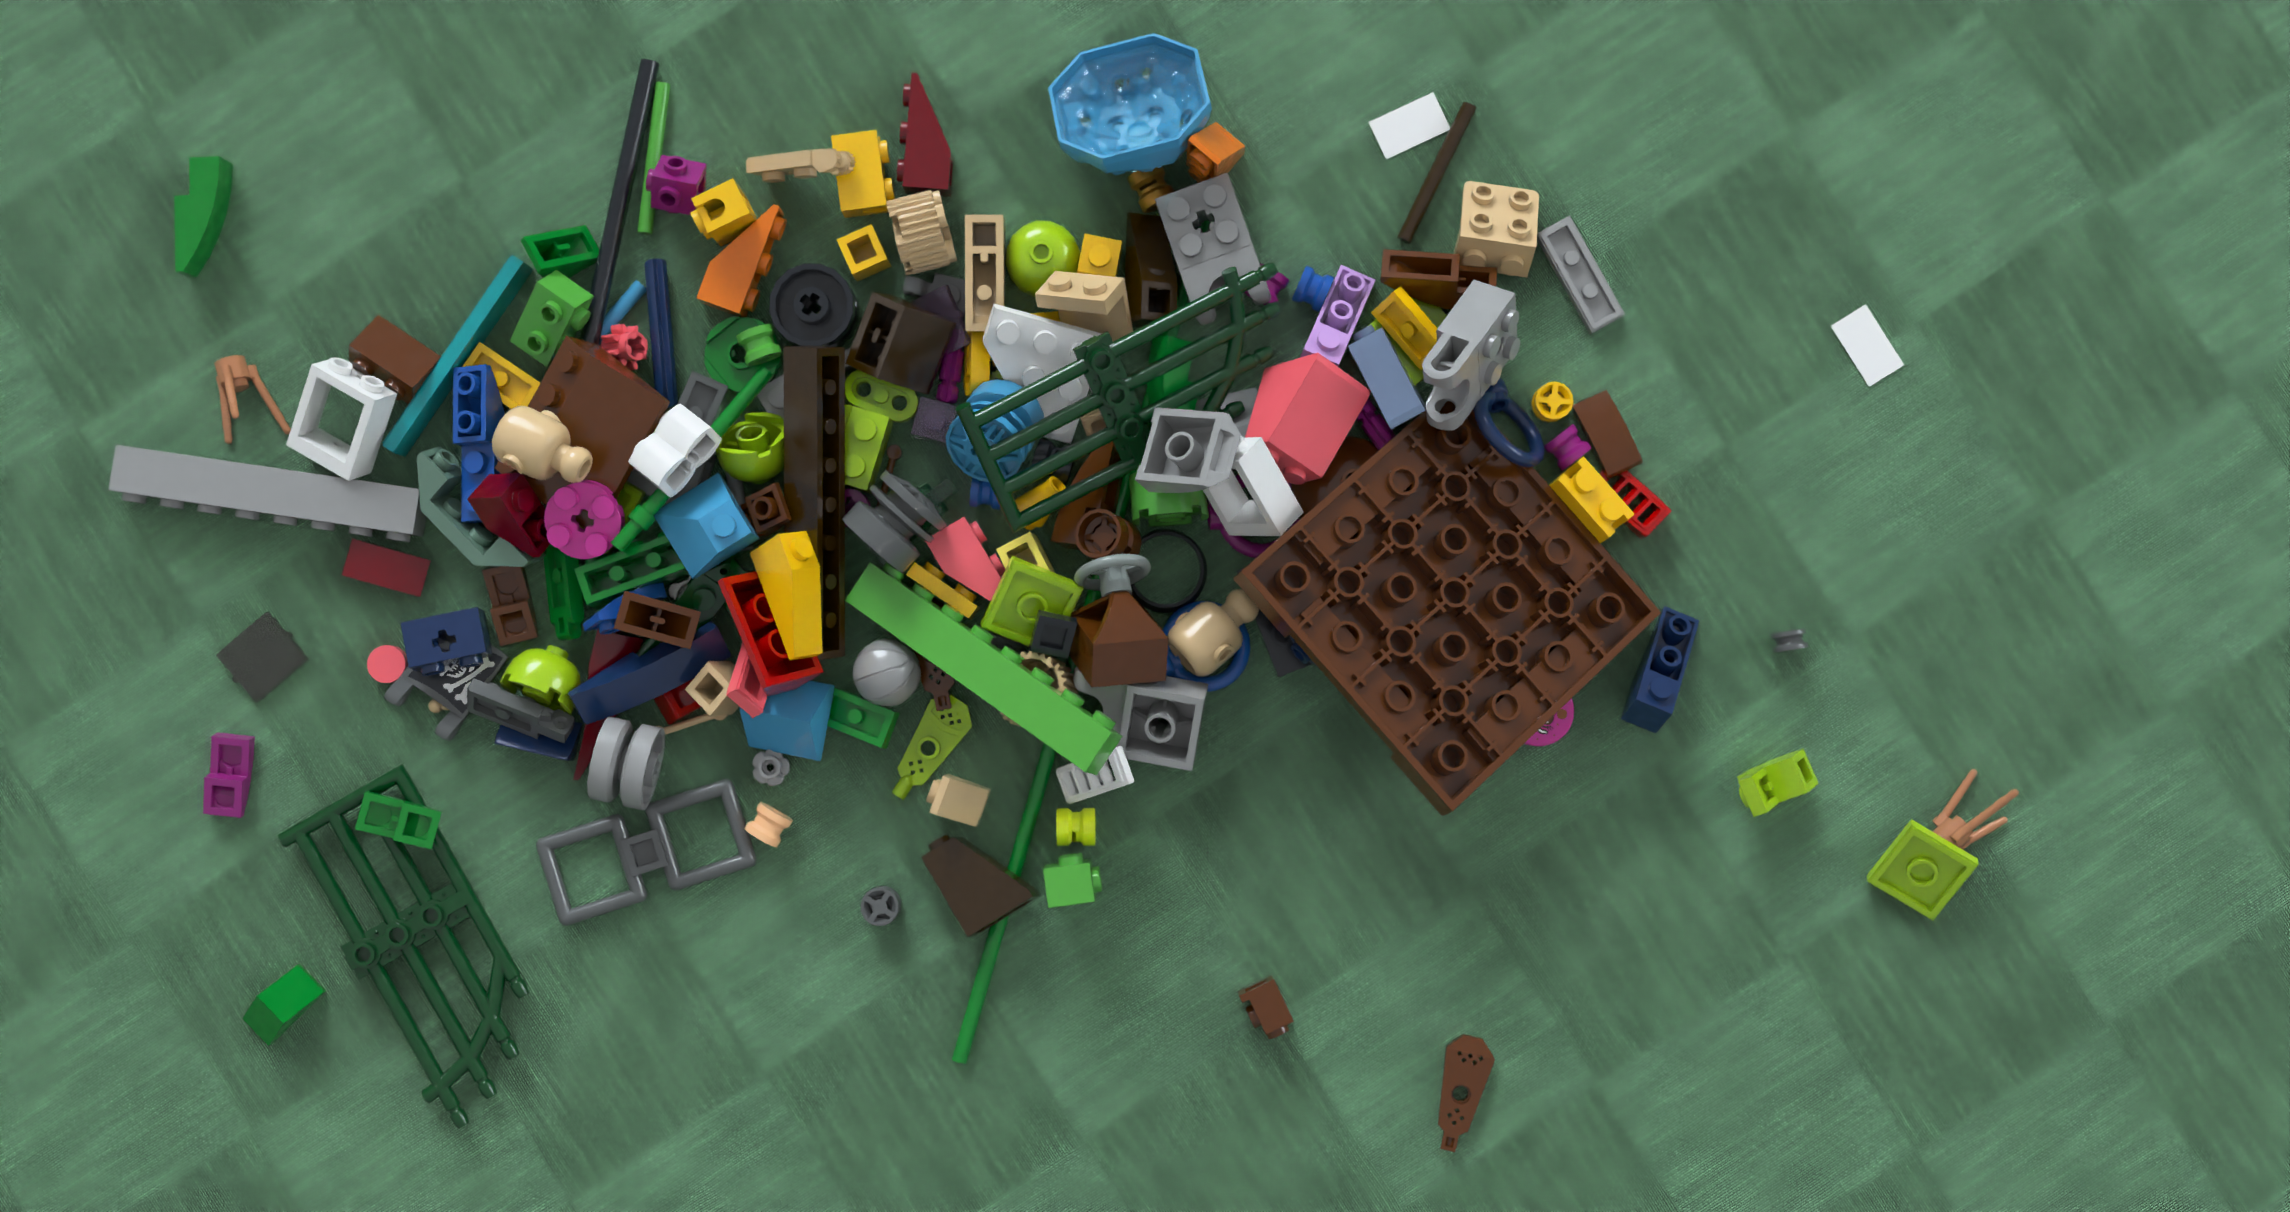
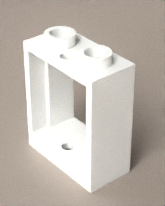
(322, 447)
(1273, 502)

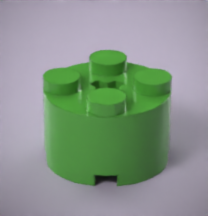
(1165, 508)

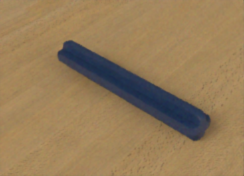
(661, 330)

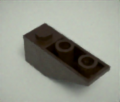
(1149, 269)

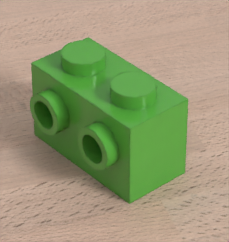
(552, 312)
(1071, 881)

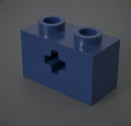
(425, 634)

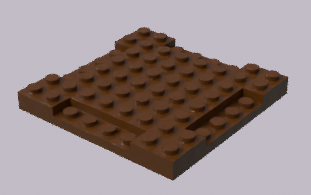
(1448, 602)

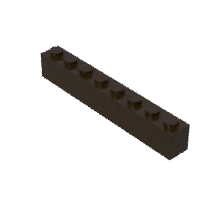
(817, 472)

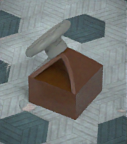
(1115, 634)

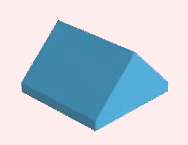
(792, 721)

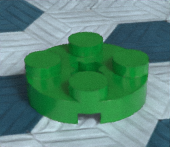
(721, 352)

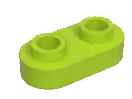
(881, 396)

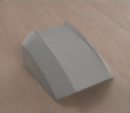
(1187, 451)

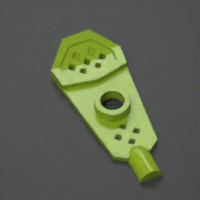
(944, 737)

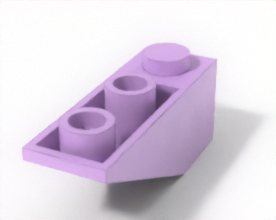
(1339, 315)

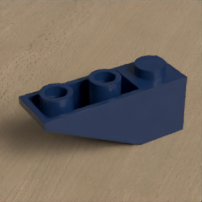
(1660, 671)

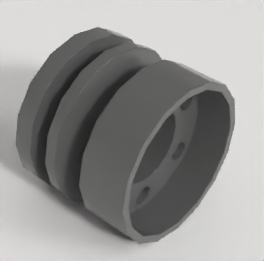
(894, 521)

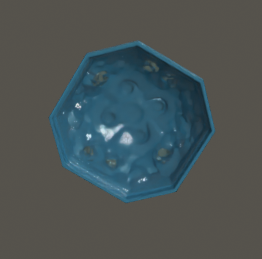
(1130, 104)

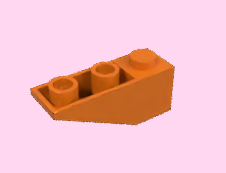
(1212, 152)
(736, 271)

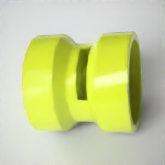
(1076, 826)

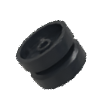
(800, 290)

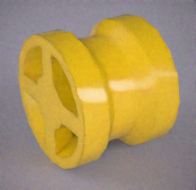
(1559, 401)

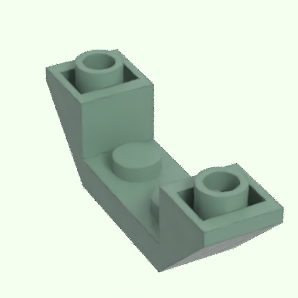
(437, 478)

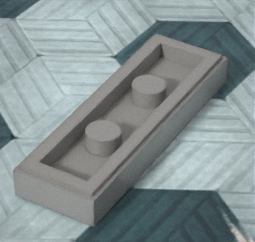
(1579, 275)

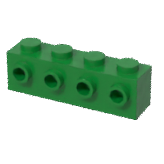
(638, 566)

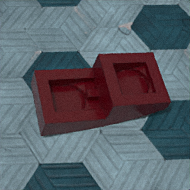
(385, 567)

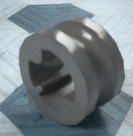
(1789, 640)

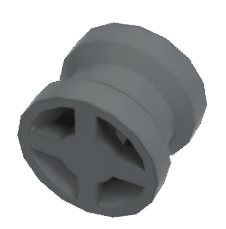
(877, 911)

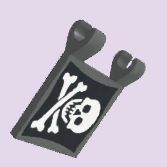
(447, 687)

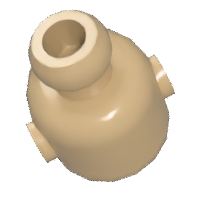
(539, 446)
(1211, 632)

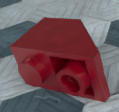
(512, 511)

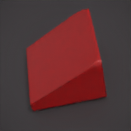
(676, 704)

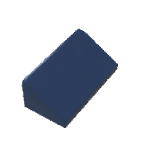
(543, 745)

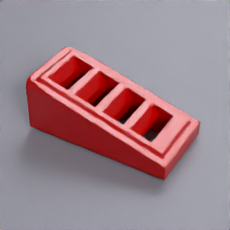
(1648, 498)

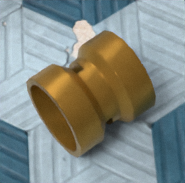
(1149, 187)

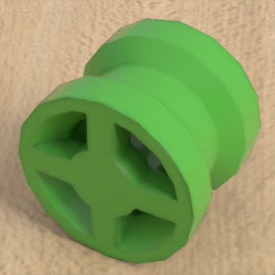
(759, 344)

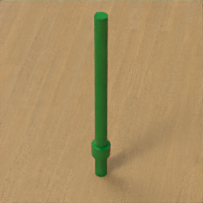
(643, 516)

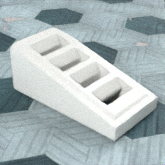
(1081, 785)

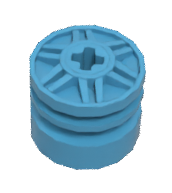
(960, 446)

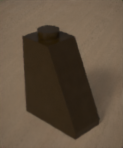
(975, 884)

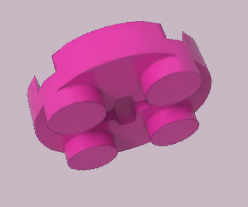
(564, 530)

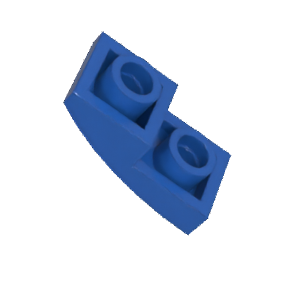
(605, 618)

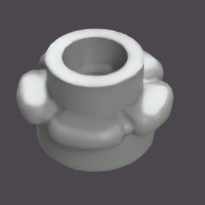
(773, 777)

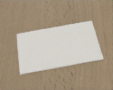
(1409, 125)
(1867, 345)

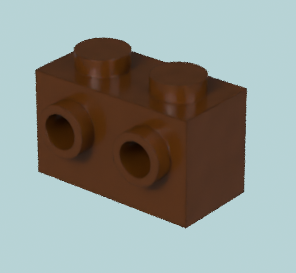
(392, 357)

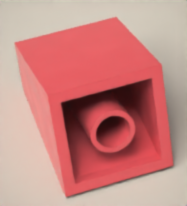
(1305, 414)

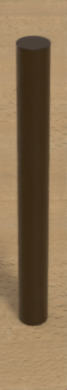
(1436, 172)

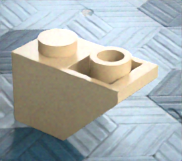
(958, 799)

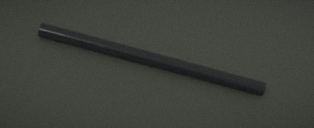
(620, 198)

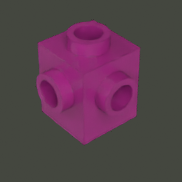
(675, 183)

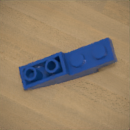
(475, 418)

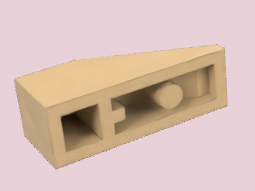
(983, 268)

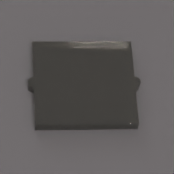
(262, 657)

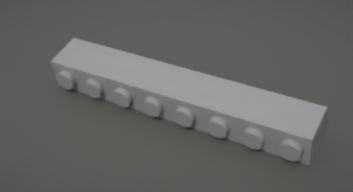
(266, 490)

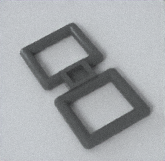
(645, 852)

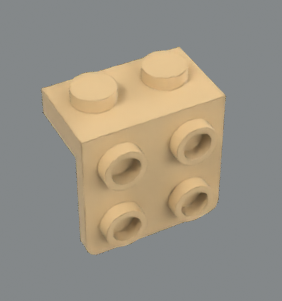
(1498, 228)
(1088, 302)

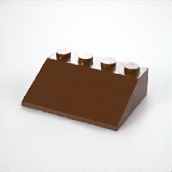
(603, 410)

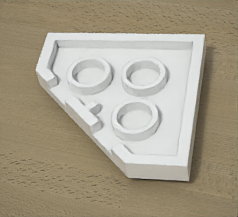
(1030, 348)

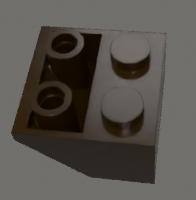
(900, 342)

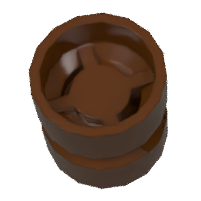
(1106, 534)

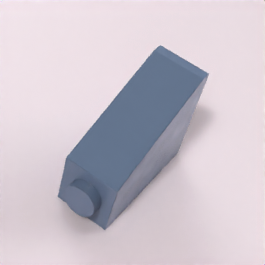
(1386, 376)

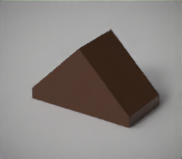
(657, 619)

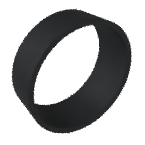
(1167, 608)

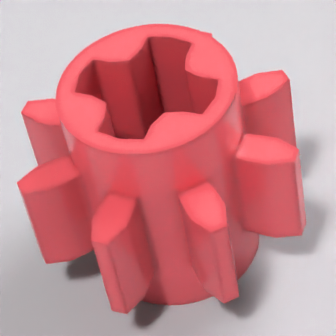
(625, 345)

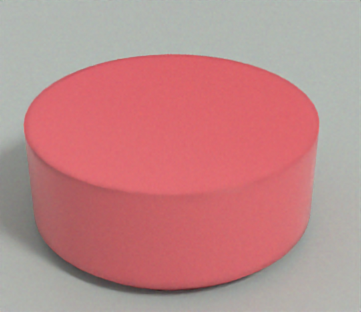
(387, 663)

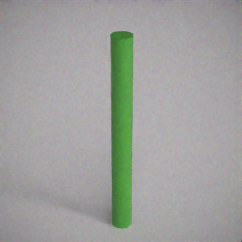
(654, 152)

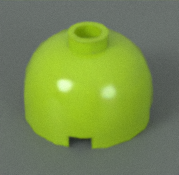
(1038, 252)
(753, 448)
(543, 677)

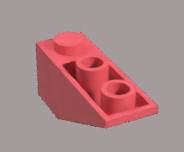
(963, 557)

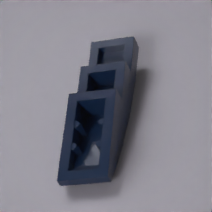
(643, 678)

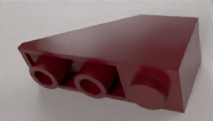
(927, 154)

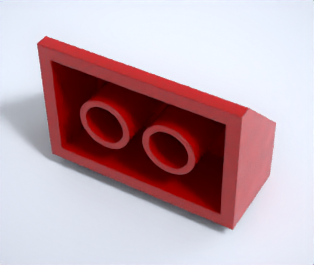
(761, 636)

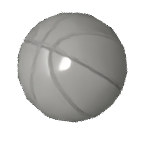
(886, 672)

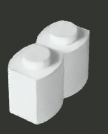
(674, 450)

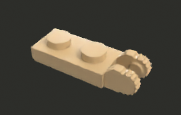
(802, 164)

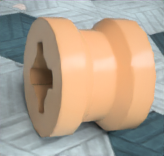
(768, 824)

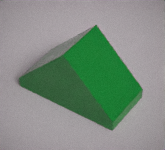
(562, 250)
(282, 1004)

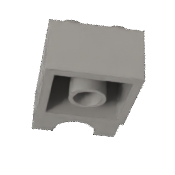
(1206, 255)
(1470, 352)
(1137, 714)

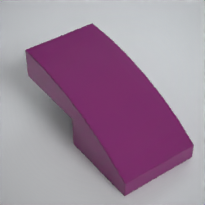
(229, 776)

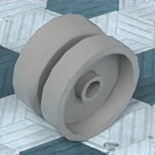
(626, 763)

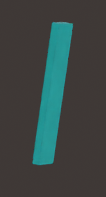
(440, 379)

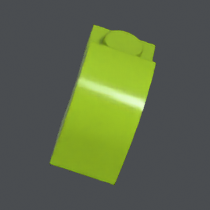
(1776, 782)

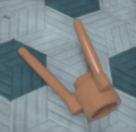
(234, 377)
(1960, 832)

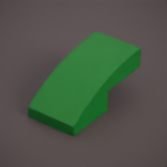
(398, 819)

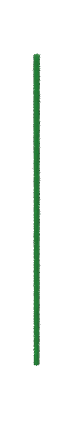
(1034, 800)

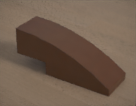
(1432, 275)
(1102, 498)

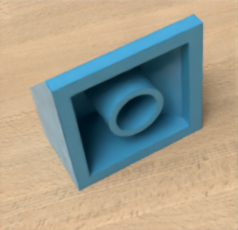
(706, 526)

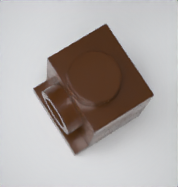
(1267, 1007)

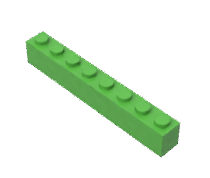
(984, 668)

